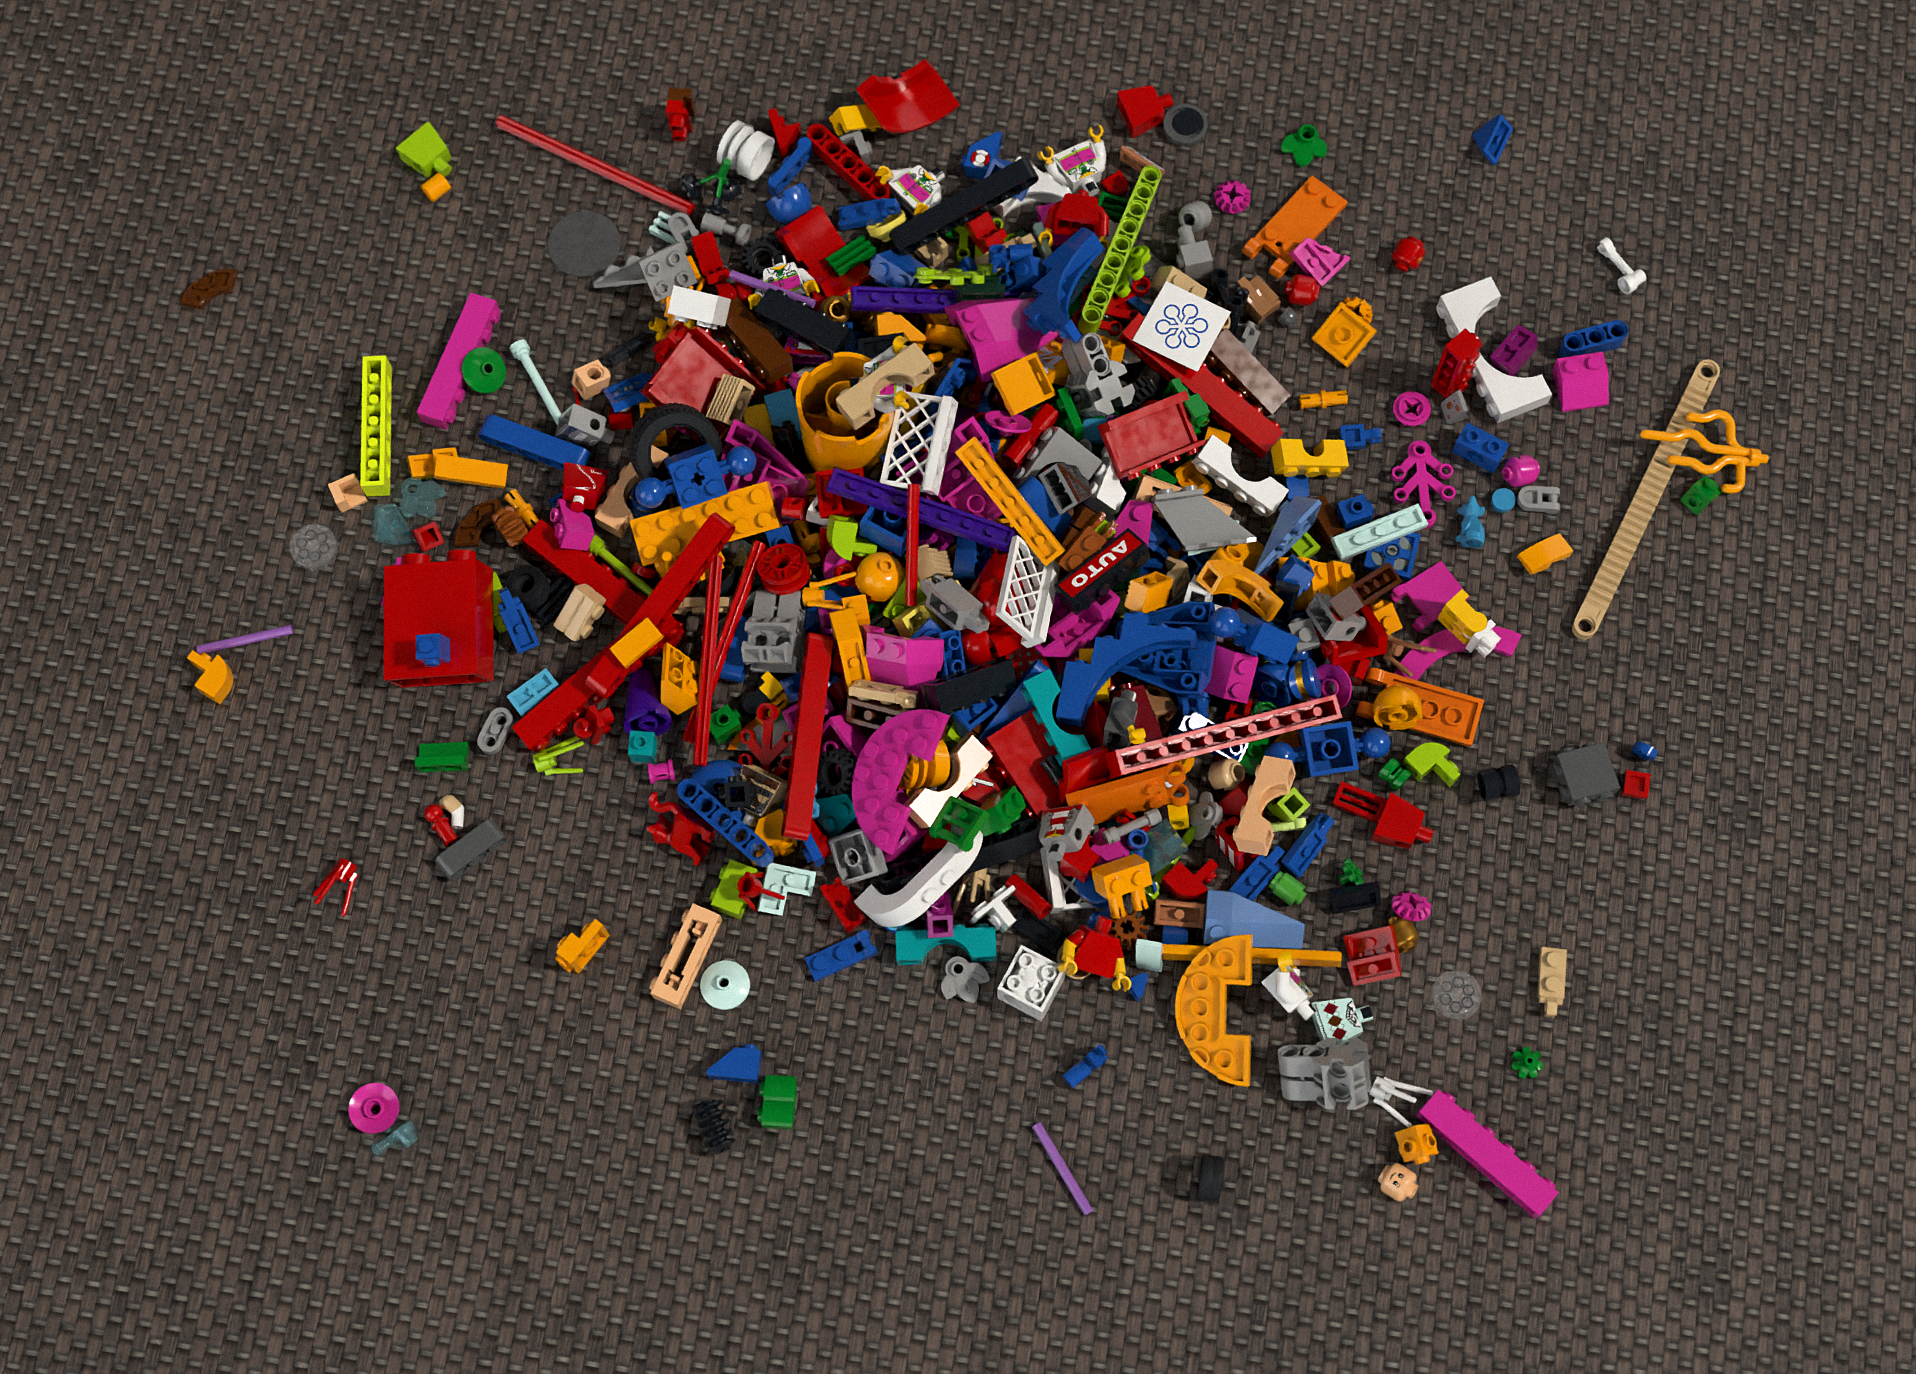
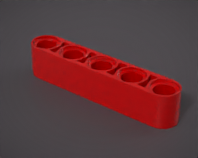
(843, 158)

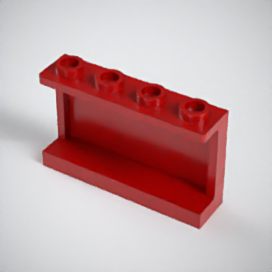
(1150, 437)

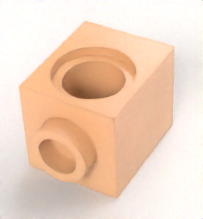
(589, 387)

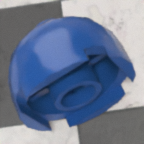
(790, 204)
(1273, 683)

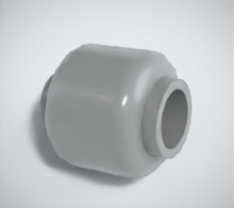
(1196, 215)

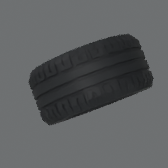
(662, 418)

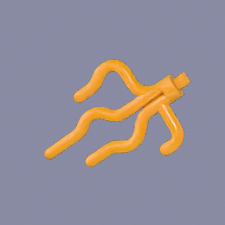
(1734, 453)

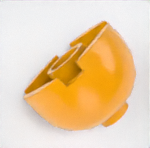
(879, 576)
(1397, 707)

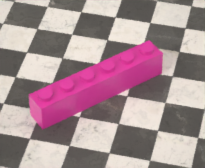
(447, 384)
(1487, 1154)

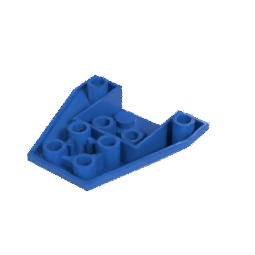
(950, 377)
(1178, 669)

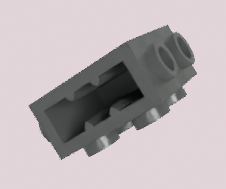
(1585, 774)

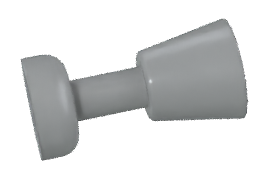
(718, 226)

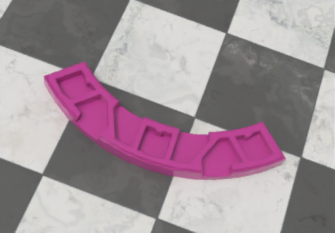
(1446, 644)

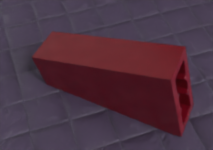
(1145, 715)

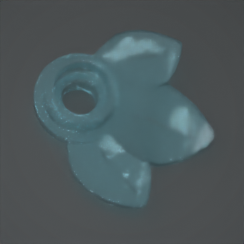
(422, 500)

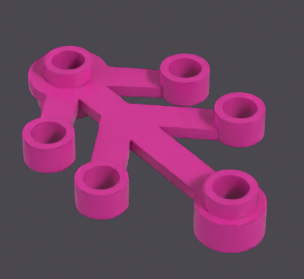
(1423, 478)

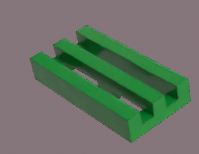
(1114, 212)
(849, 253)

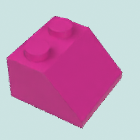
(1581, 381)
(1232, 673)

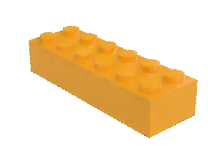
(671, 530)

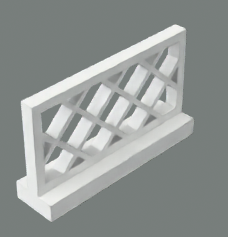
(938, 448)
(1040, 596)
(1054, 883)

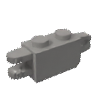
(954, 604)

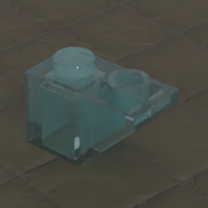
(1163, 846)

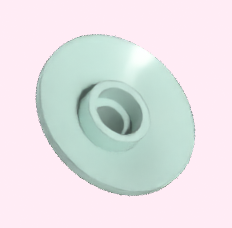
(731, 995)

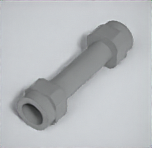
(1150, 818)

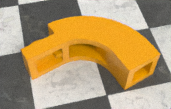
(1241, 582)

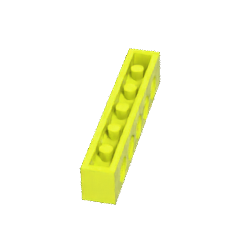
(376, 426)

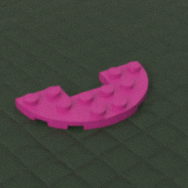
(881, 769)

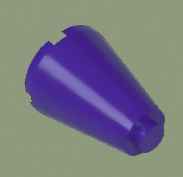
(644, 705)

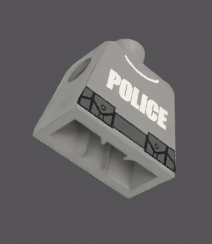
(583, 427)

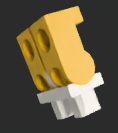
(1469, 625)

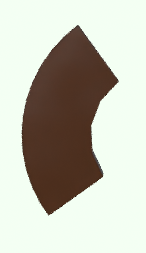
(208, 287)
(475, 524)

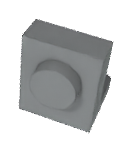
(856, 140)
(1306, 632)

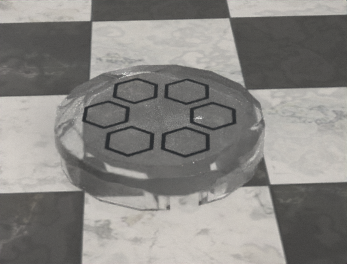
(313, 547)
(1456, 995)

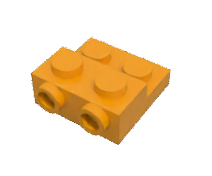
(1329, 578)
(576, 952)

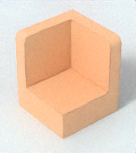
(347, 492)

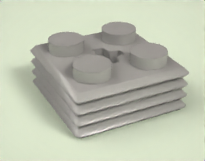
(856, 857)

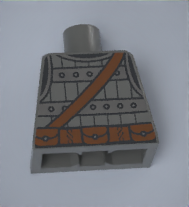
(1065, 486)

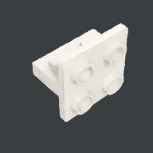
(996, 910)

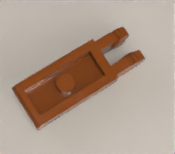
(1086, 543)

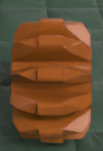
(509, 525)
(1136, 925)

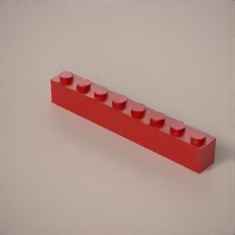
(1225, 405)
(581, 568)
(574, 697)

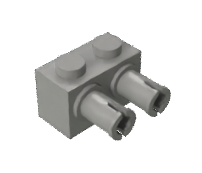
(1193, 256)

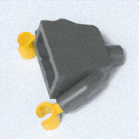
(1121, 722)

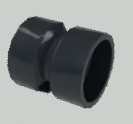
(1494, 783)

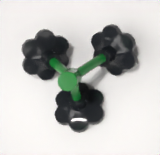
(725, 187)

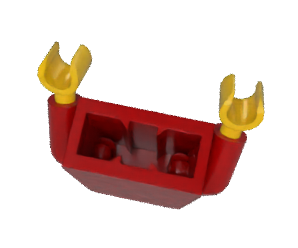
(1074, 213)

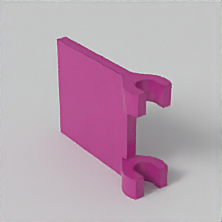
(1428, 593)

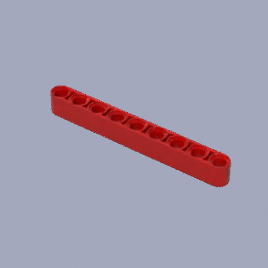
(666, 597)
(807, 737)

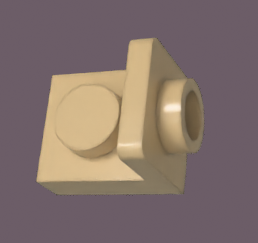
(1179, 572)

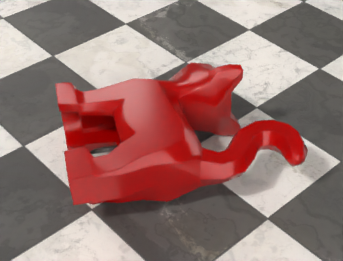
(683, 831)

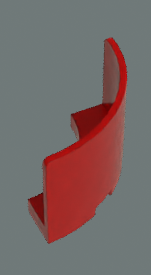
(909, 101)
(810, 242)

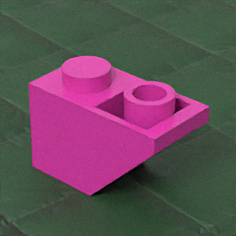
(571, 528)

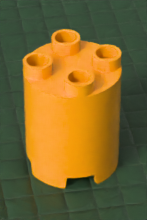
(825, 431)

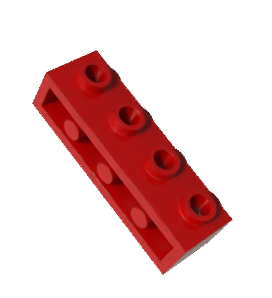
(1457, 364)

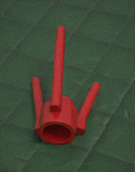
(342, 872)
(752, 887)

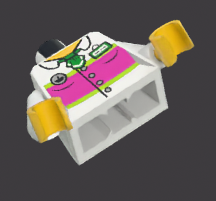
(1079, 165)
(913, 187)
(787, 277)
(894, 395)
(1289, 988)

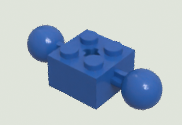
(681, 468)
(1257, 636)
(1337, 736)

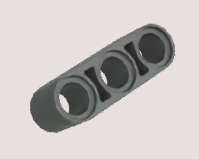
(471, 850)

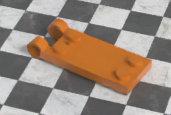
(1301, 217)
(1444, 711)
(1133, 793)

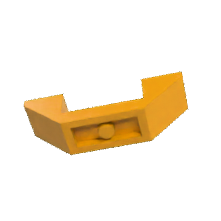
(850, 646)

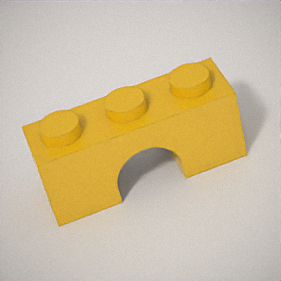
(1292, 460)

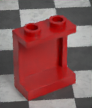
(1366, 643)

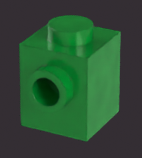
(725, 724)

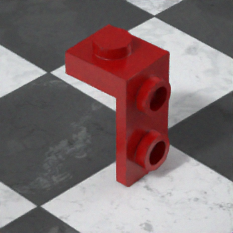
(709, 258)

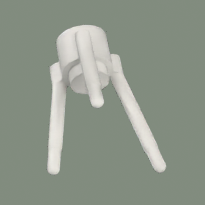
(1384, 1089)

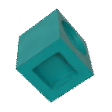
(642, 747)

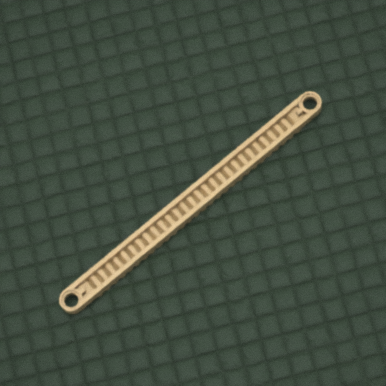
(1643, 504)

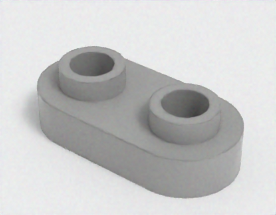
(494, 731)

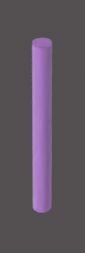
(762, 285)
(245, 639)
(1062, 1169)

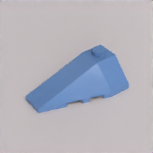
(1293, 522)
(1233, 915)

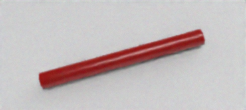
(912, 540)

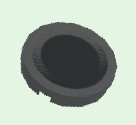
(1185, 125)

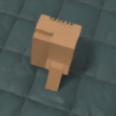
(1261, 299)

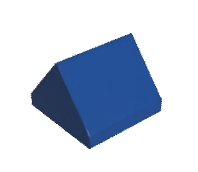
(1174, 935)
(1138, 986)

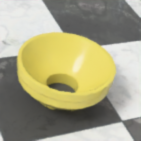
(882, 230)

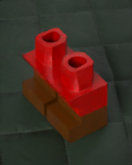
(678, 110)

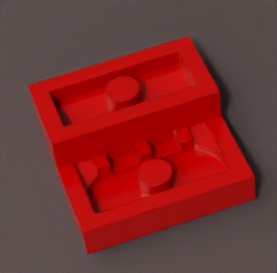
(834, 504)
(1083, 771)
(1373, 955)

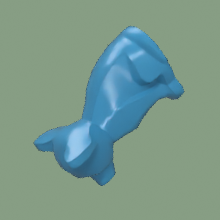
(1472, 530)

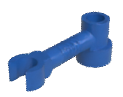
(1142, 839)

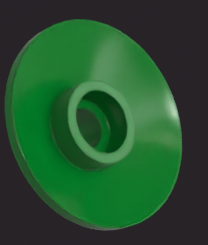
(475, 374)

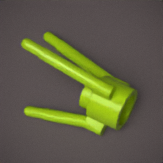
(546, 758)

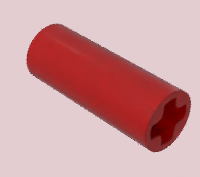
(1028, 897)

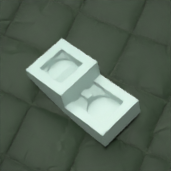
(1149, 955)

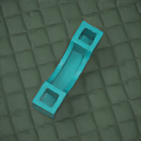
(1041, 692)
(977, 942)

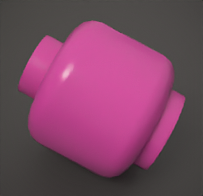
(1521, 470)

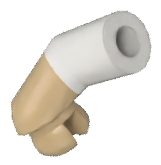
(455, 808)

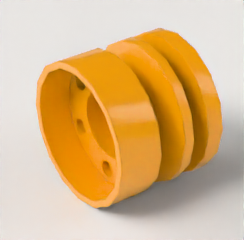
(925, 773)

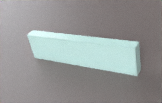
(1379, 532)

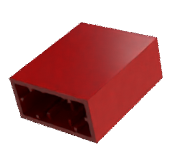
(443, 599)

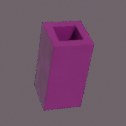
(939, 918)

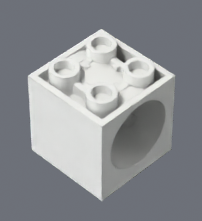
(1030, 983)

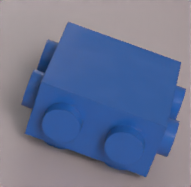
(895, 270)

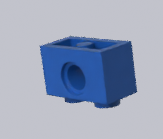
(1480, 447)

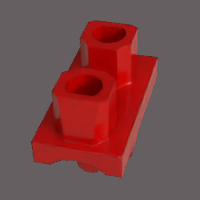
(594, 724)

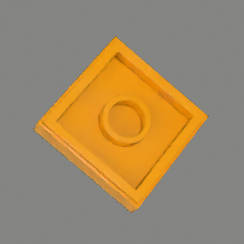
(1344, 334)

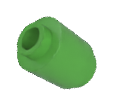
(1288, 888)

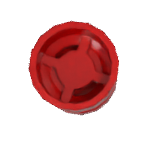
(737, 290)

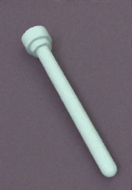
(521, 351)

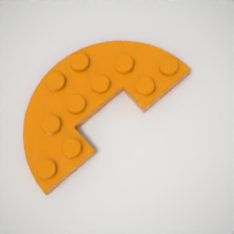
(1203, 1007)

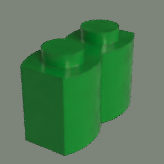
(778, 1102)

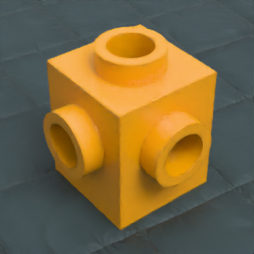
(1417, 1144)

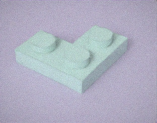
(783, 880)

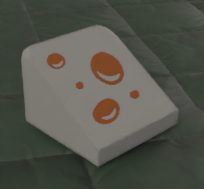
(1454, 407)

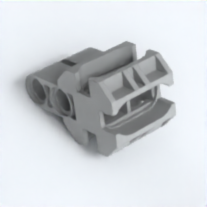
(1095, 377)
(775, 633)
(1317, 1075)

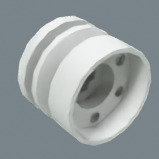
(746, 150)

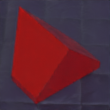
(1236, 798)

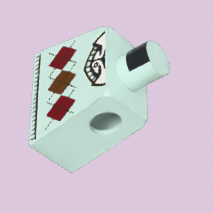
(1340, 1019)

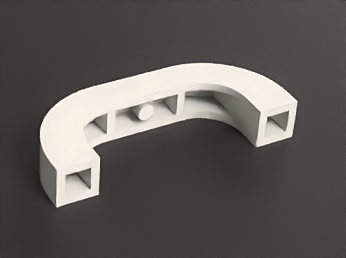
(923, 889)

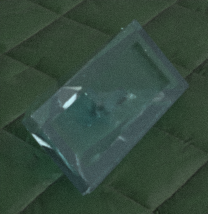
(391, 525)

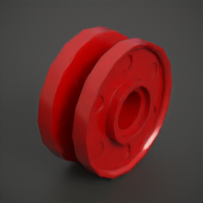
(783, 569)

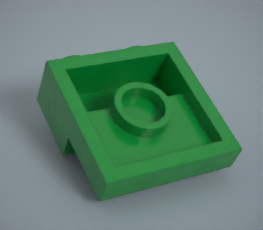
(1195, 406)

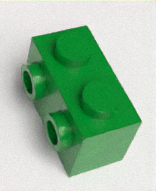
(1003, 809)

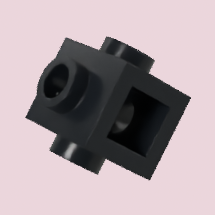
(746, 793)

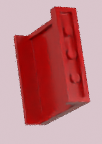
(692, 374)
(1017, 754)

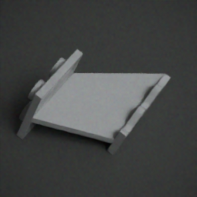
(658, 269)
(1199, 521)

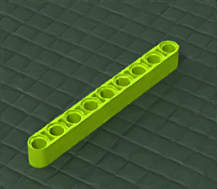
(1119, 250)

